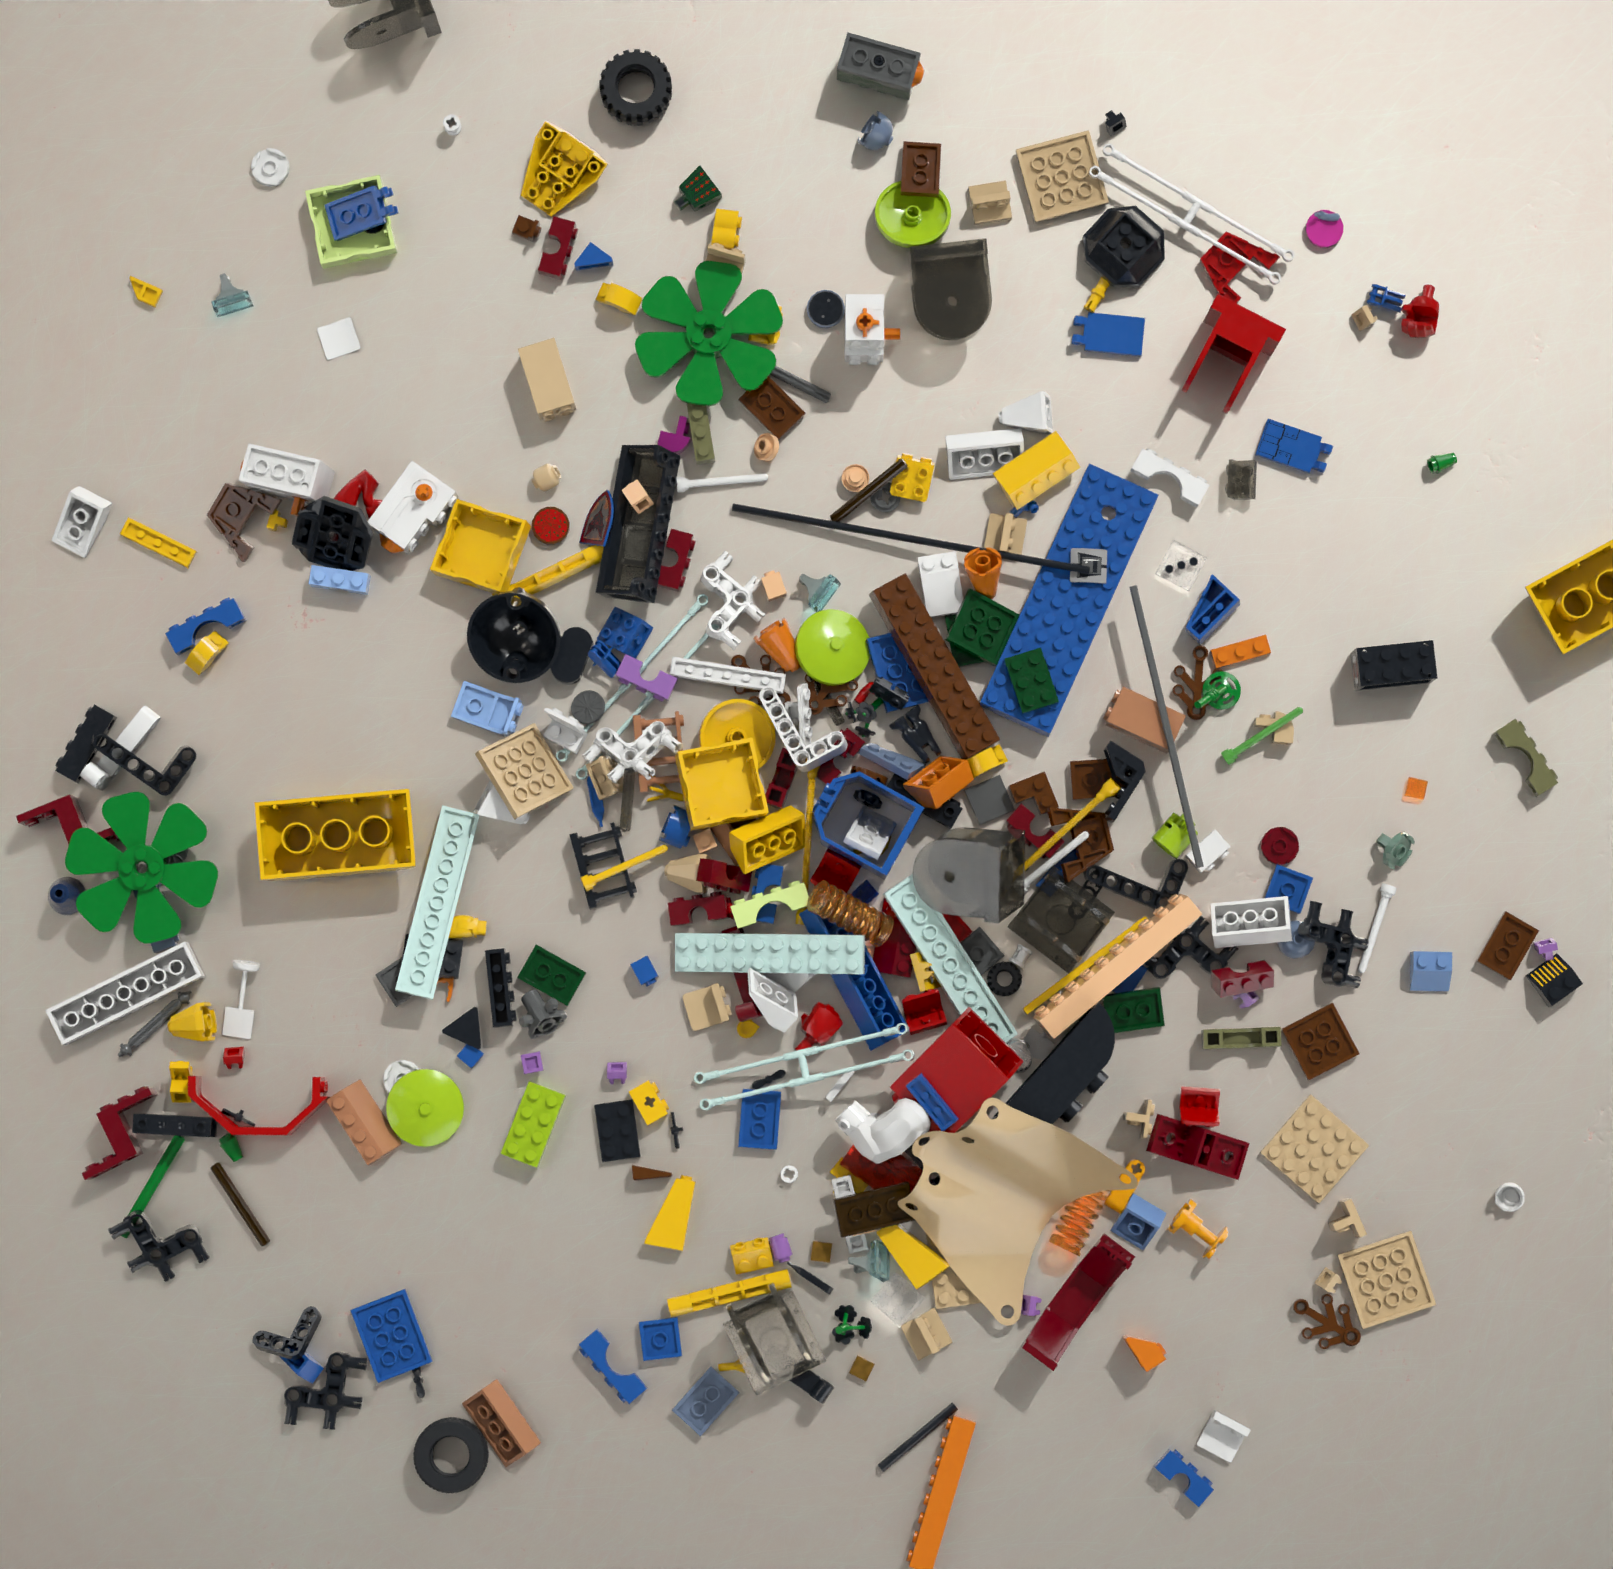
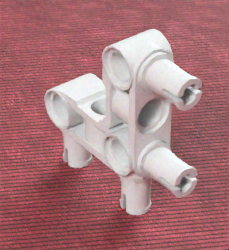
(728, 590)
(635, 753)

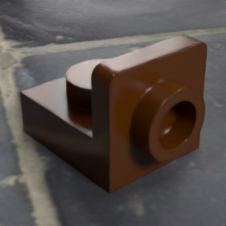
(526, 228)

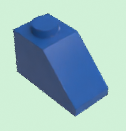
(304, 1367)

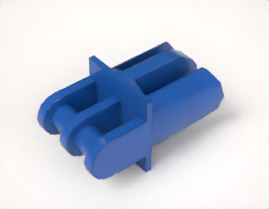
(1389, 299)
(604, 658)

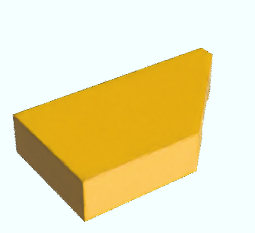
(146, 292)

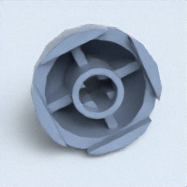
(876, 132)
(1298, 946)

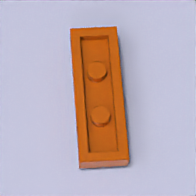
(1240, 651)

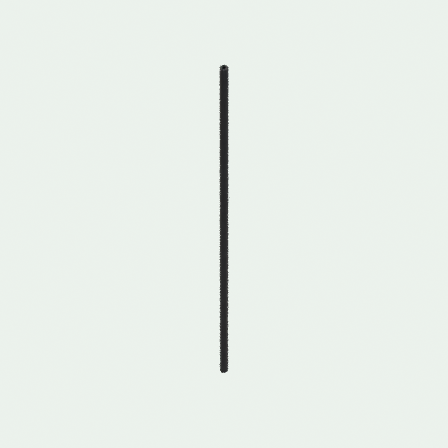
(905, 537)

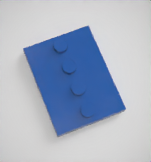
(893, 667)
(391, 1335)

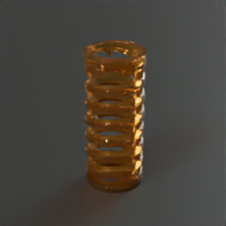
(821, 908)
(1076, 1220)

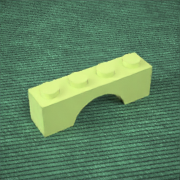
(746, 911)

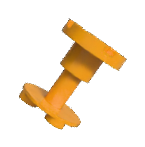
(1193, 1225)

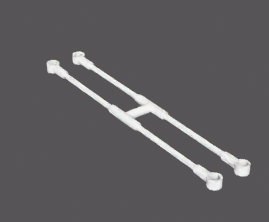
(1197, 203)

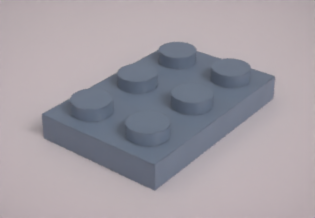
(705, 1401)

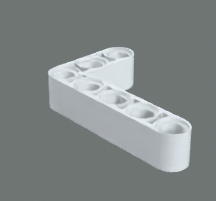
(793, 736)
(131, 738)

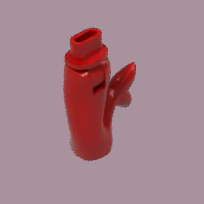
(364, 483)

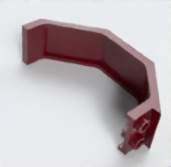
(1076, 1300)

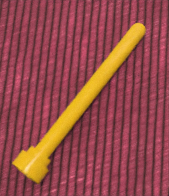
(590, 881)

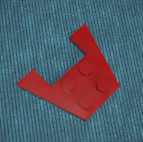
(1224, 267)

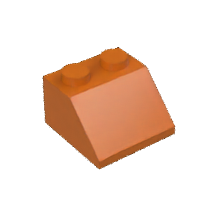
(1146, 1352)

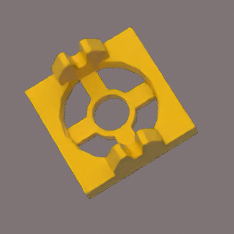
(923, 973)

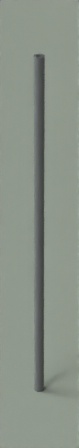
(1166, 726)

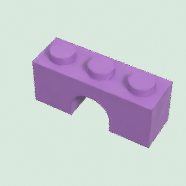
(661, 686)

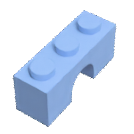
(339, 579)

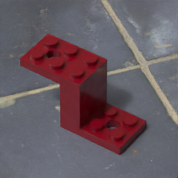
(68, 813)
(119, 1133)

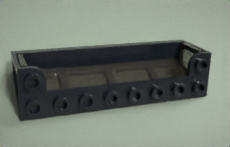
(635, 541)

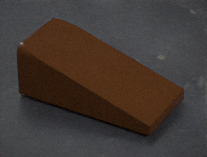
(642, 1173)

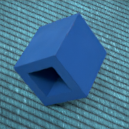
(645, 971)

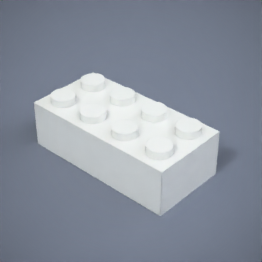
(1251, 922)

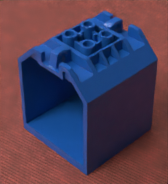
(829, 798)

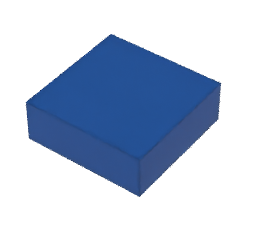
(470, 1055)

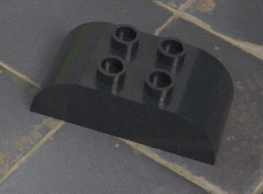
(1068, 1070)

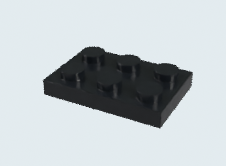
(451, 960)
(617, 1130)

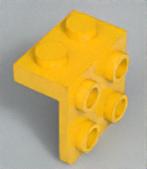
(914, 480)

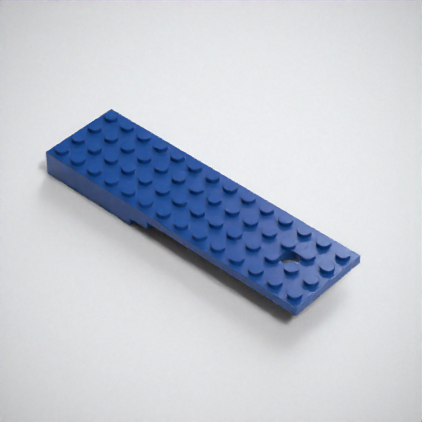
(1064, 613)

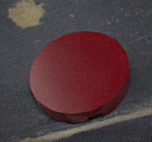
(1279, 845)

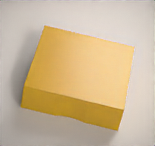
(480, 547)
(721, 784)

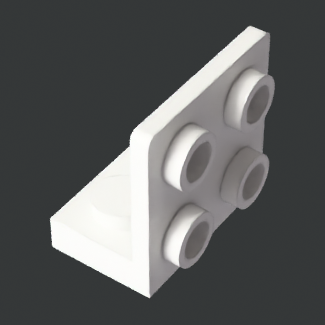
(565, 731)
(1222, 1436)

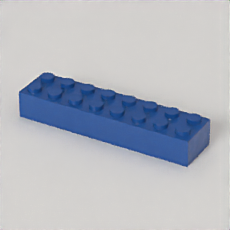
(863, 993)

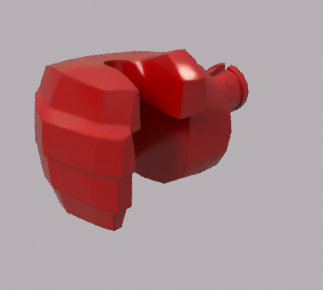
(1421, 314)
(819, 1025)

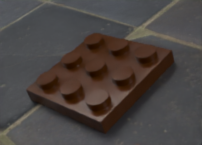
(1320, 1041)

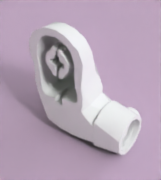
(889, 1133)

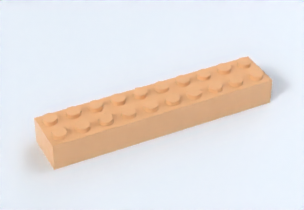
(1116, 965)

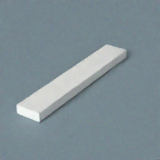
(727, 674)

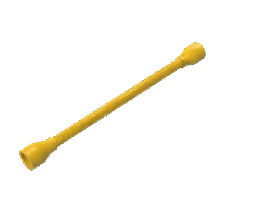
(812, 775)
(1108, 789)

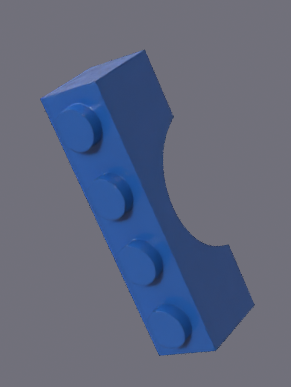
(183, 636)
(628, 1386)

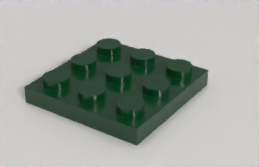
(982, 627)

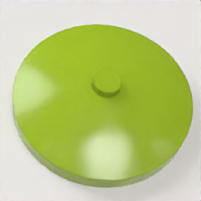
(911, 219)
(832, 647)
(425, 1107)

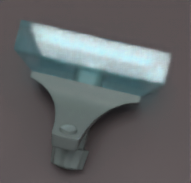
(230, 298)
(819, 590)
(875, 1262)

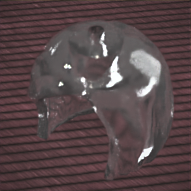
(1021, 1048)

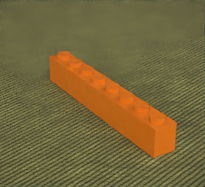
(942, 1493)

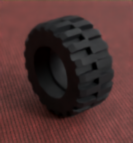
(629, 63)

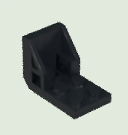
(1119, 762)

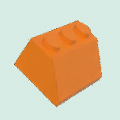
(939, 781)

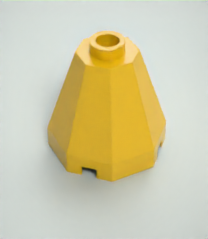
(194, 1023)

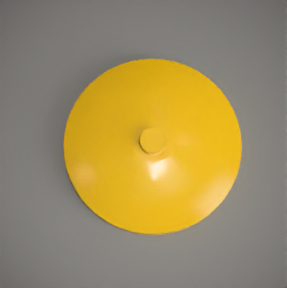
(738, 721)

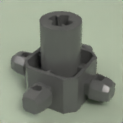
(541, 1016)

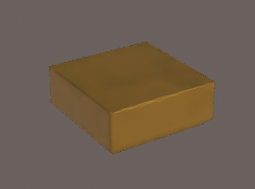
(821, 1251)
(861, 1368)

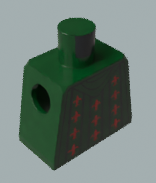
(697, 191)

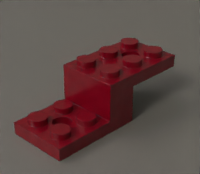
(1197, 1147)

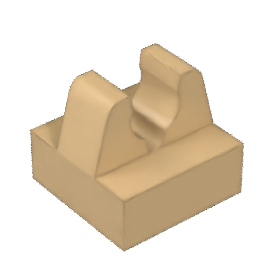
(1363, 317)
(1328, 1280)

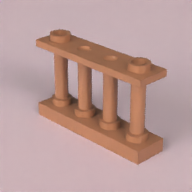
(642, 724)

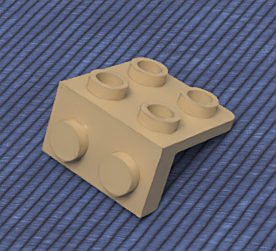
(706, 1007)

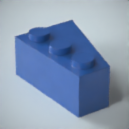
(1212, 610)

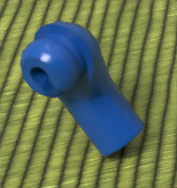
(1029, 507)

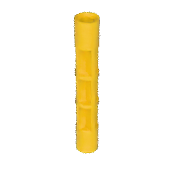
(560, 571)
(728, 1293)

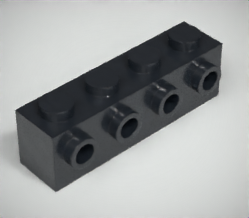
(80, 750)
(945, 815)
(499, 987)

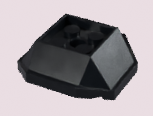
(1120, 265)
(333, 534)

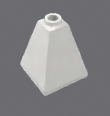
(1029, 414)
(492, 806)

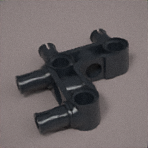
(1197, 950)
(1339, 952)
(149, 1241)
(319, 1398)

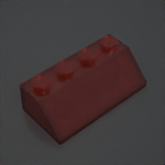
(884, 1174)

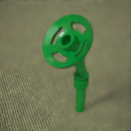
(1212, 693)

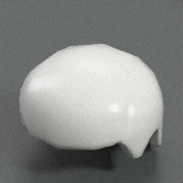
(1509, 1197)

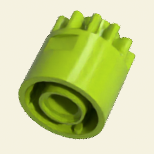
(1173, 835)

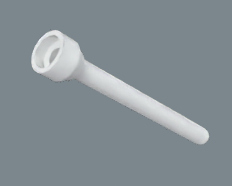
(685, 484)
(1053, 860)
(1387, 892)

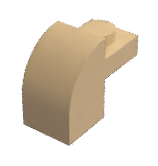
(1282, 735)

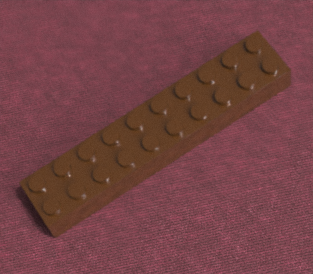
(934, 666)

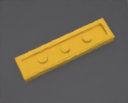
(158, 542)

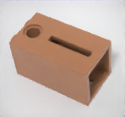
(1141, 719)

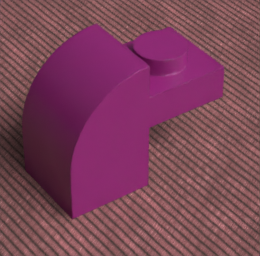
(676, 442)

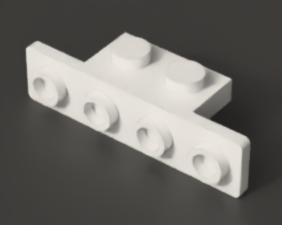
(800, 714)

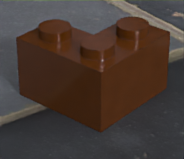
(1036, 788)

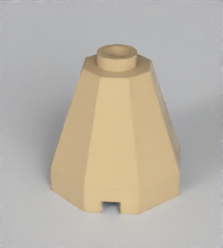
(684, 872)

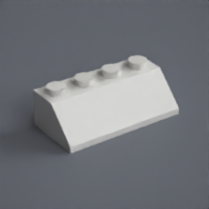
(982, 452)

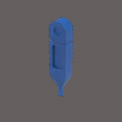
(596, 804)

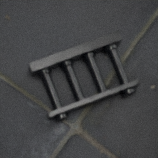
(583, 861)
(174, 1125)

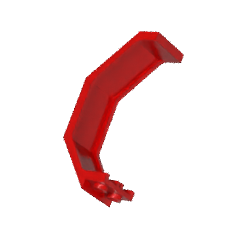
(319, 1087)

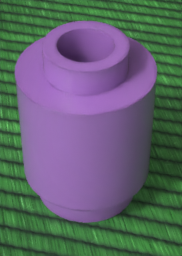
(780, 1248)

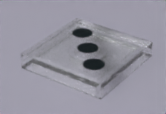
(1181, 565)

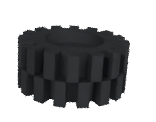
(996, 987)

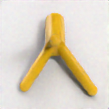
(666, 793)
(731, 1366)

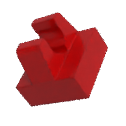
(233, 1055)

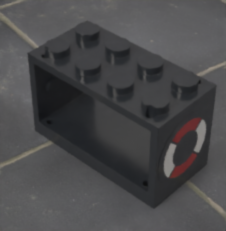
(1393, 665)

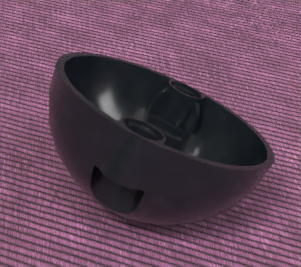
(499, 640)

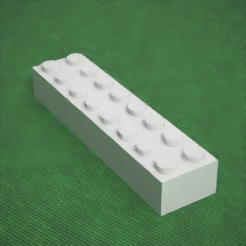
(125, 993)

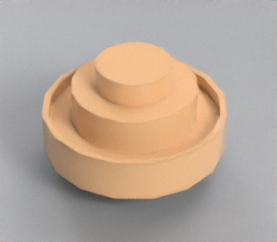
(766, 447)
(855, 478)

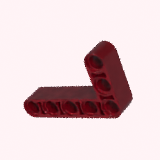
(747, 1010)

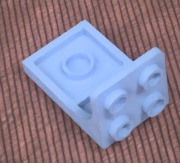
(487, 709)

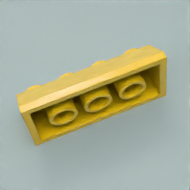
(1036, 470)
(768, 838)

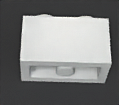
(1211, 848)

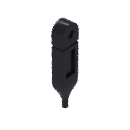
(811, 1278)

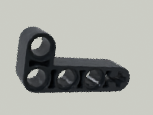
(814, 1385)

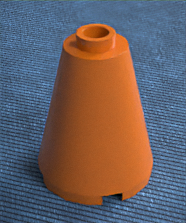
(984, 570)
(779, 645)

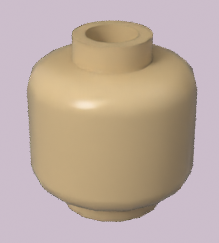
(546, 477)

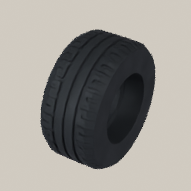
(425, 1464)

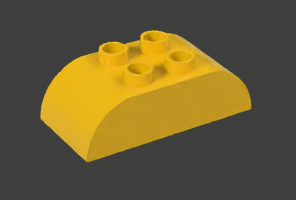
(1577, 598)
(335, 835)

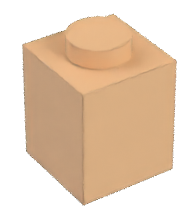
(637, 496)
(773, 585)
(705, 841)

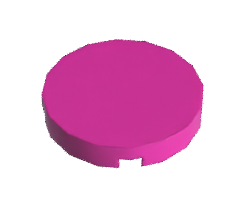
(1322, 232)

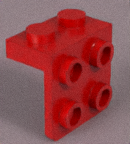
(836, 871)
(924, 1011)
(1199, 1106)

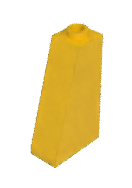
(672, 1220)
(912, 1255)

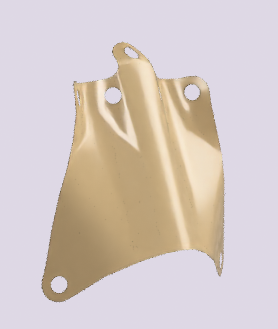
(1001, 1196)

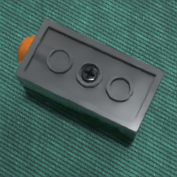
(879, 66)

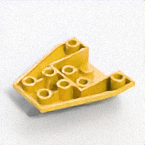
(559, 169)

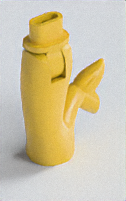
(467, 926)

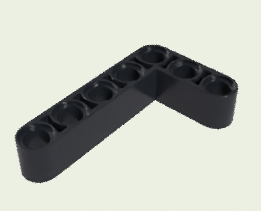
(142, 766)
(1138, 888)

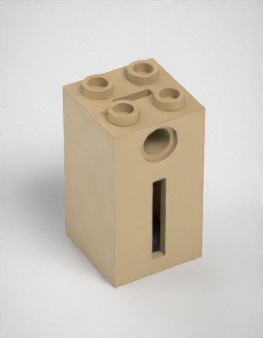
(547, 379)

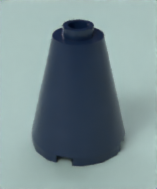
(63, 895)

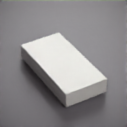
(839, 1085)

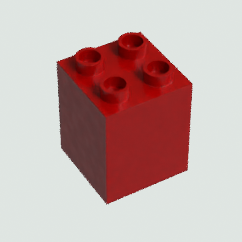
(963, 1067)

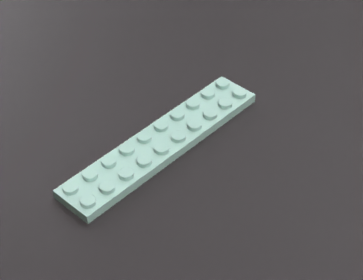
(437, 902)
(769, 953)
(948, 958)

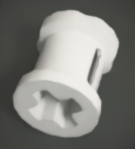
(455, 129)
(1020, 956)

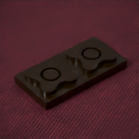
(872, 1209)

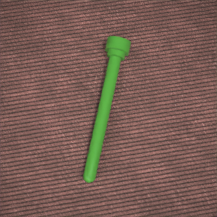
(1231, 755)

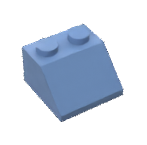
(1430, 971)
(1138, 1222)

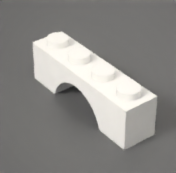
(1191, 487)

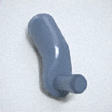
(1327, 217)

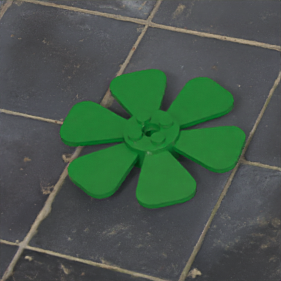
(716, 286)
(129, 819)

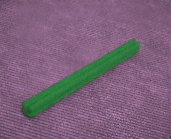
(156, 1177)

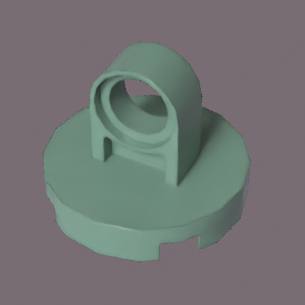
(1396, 849)

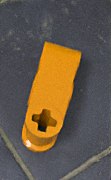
(1118, 1199)

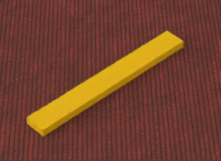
(1075, 973)

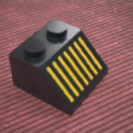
(1554, 980)

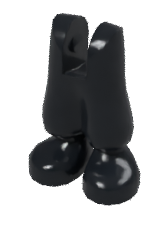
(918, 736)

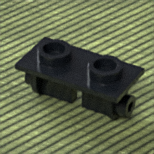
(881, 688)

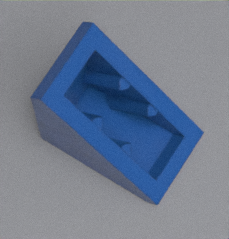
(592, 258)

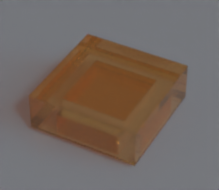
(1416, 788)

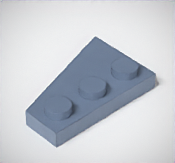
(894, 762)

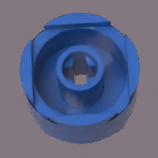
(676, 828)

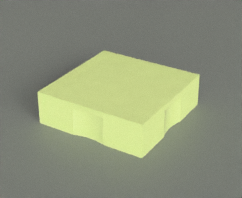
(356, 247)

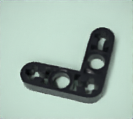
(294, 1341)

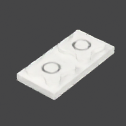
(870, 832)

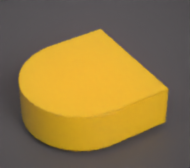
(747, 1029)

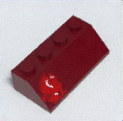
(894, 954)

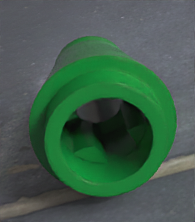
(1441, 462)
(231, 1146)

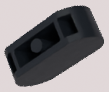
(572, 655)

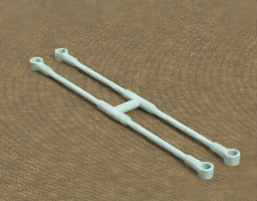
(644, 704)
(806, 1077)

